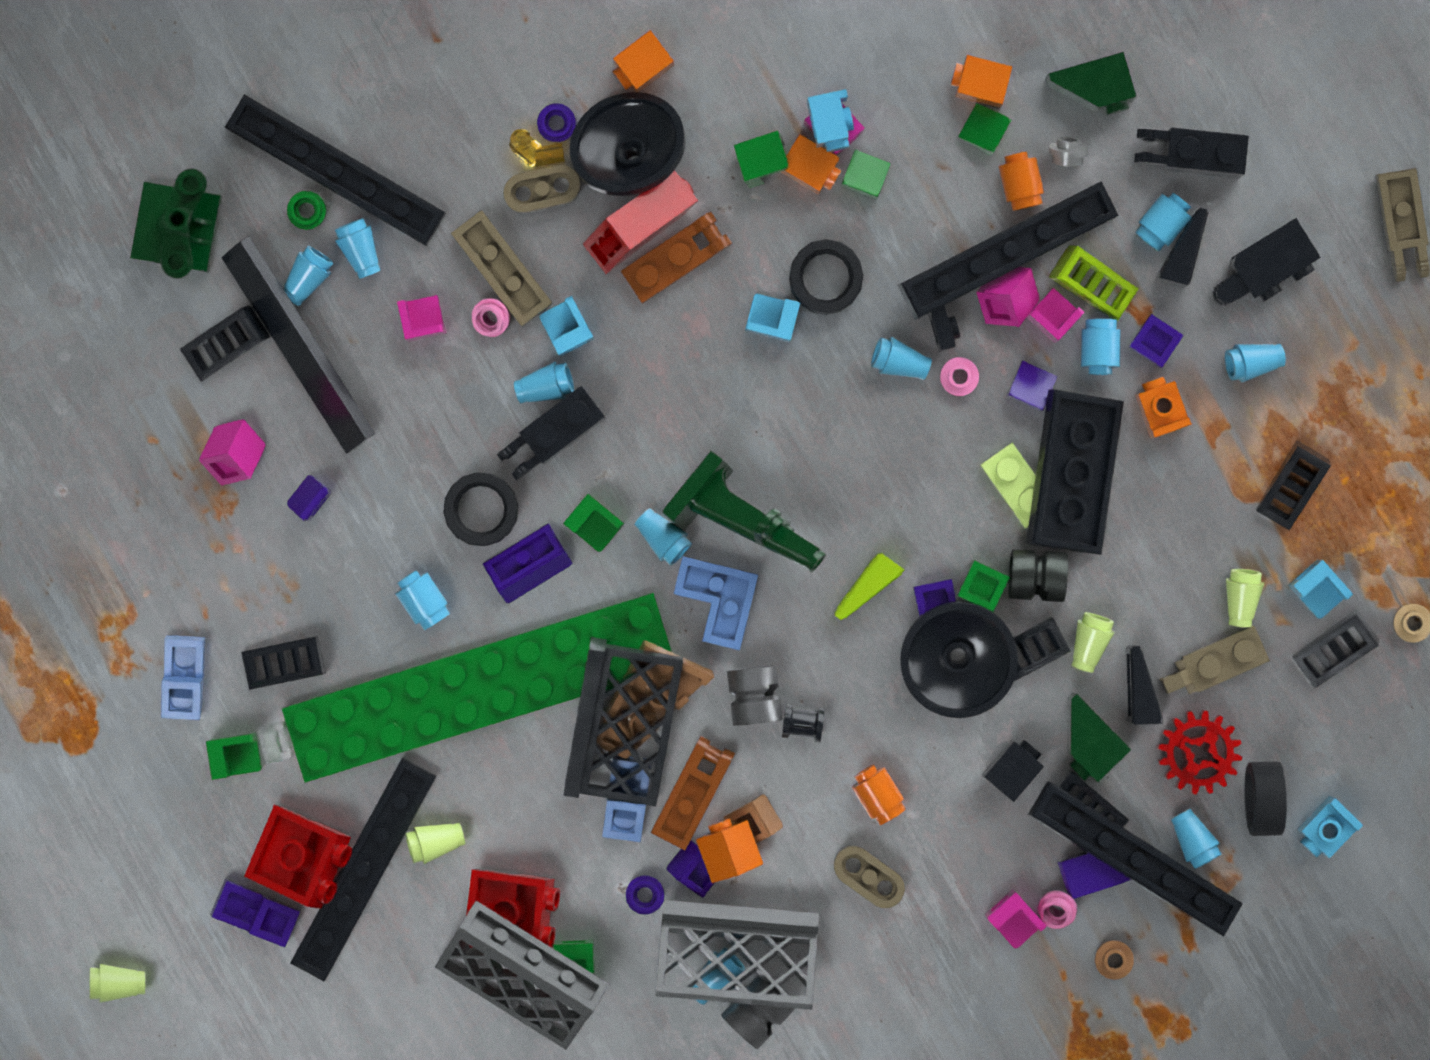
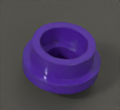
(547, 114)
(644, 907)

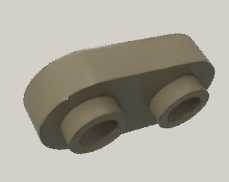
(542, 189)
(868, 876)

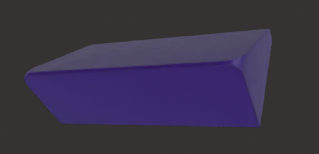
(527, 564)

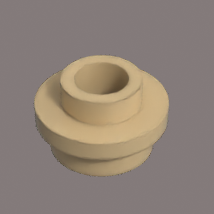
(1400, 623)

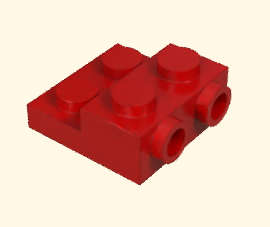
(299, 857)
(519, 899)

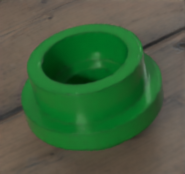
(298, 201)

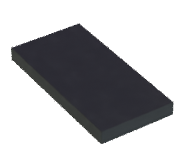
(1074, 472)

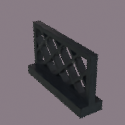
(589, 715)

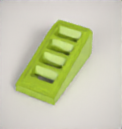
(1065, 265)
(874, 578)

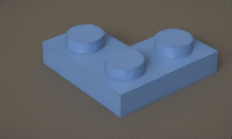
(728, 592)

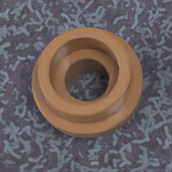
(1105, 951)

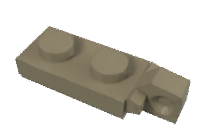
(1217, 662)

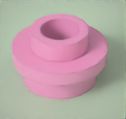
(484, 324)
(947, 379)
(1057, 918)

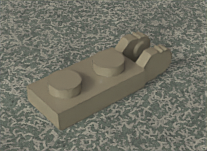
(1403, 220)

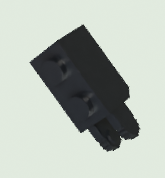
(1197, 152)
(1267, 264)
(555, 430)

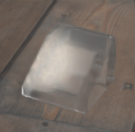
(275, 742)

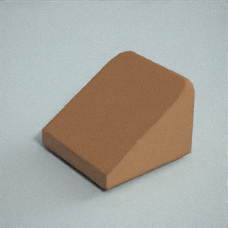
(760, 816)

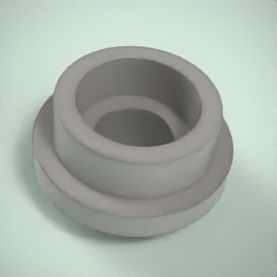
(1068, 151)

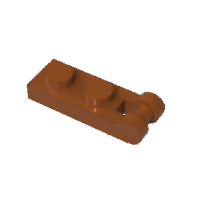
(675, 258)
(691, 794)

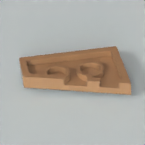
(691, 679)

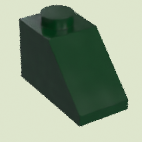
(1097, 84)
(1091, 741)

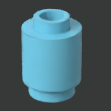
(1163, 221)
(1100, 346)
(422, 599)

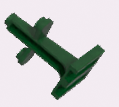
(177, 225)
(708, 496)

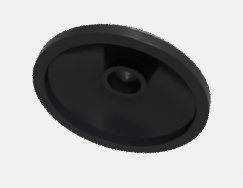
(626, 128)
(965, 685)

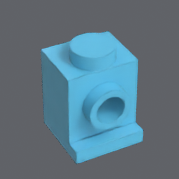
(830, 120)
(1329, 812)

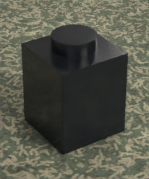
(1014, 769)

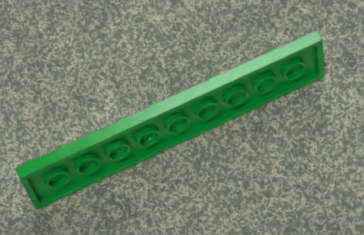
(463, 690)

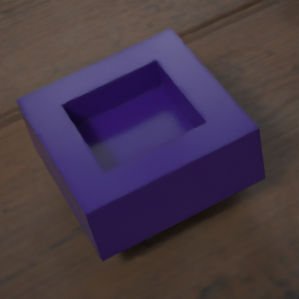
(1156, 341)
(933, 594)

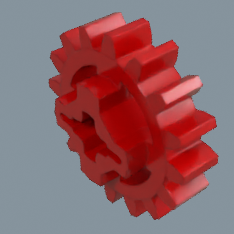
(1209, 736)

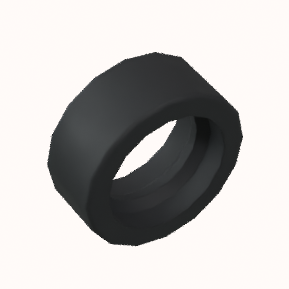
(832, 248)
(452, 502)
(1265, 798)

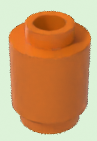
(1021, 181)
(878, 794)

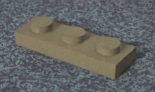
(501, 268)

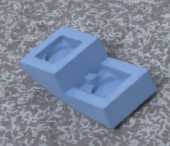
(183, 677)
(623, 818)

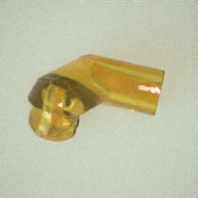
(532, 152)

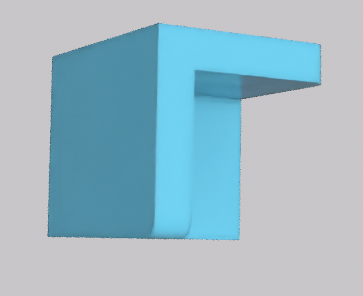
(772, 317)
(566, 327)
(1320, 588)

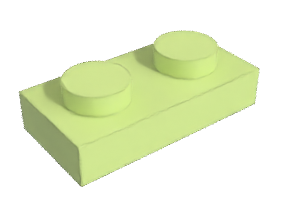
(1012, 480)

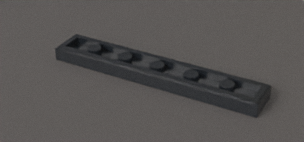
(335, 170)
(1008, 250)
(298, 345)
(1135, 859)
(364, 870)

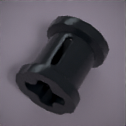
(803, 723)

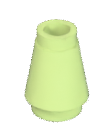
(1243, 596)
(1091, 640)
(433, 841)
(114, 983)

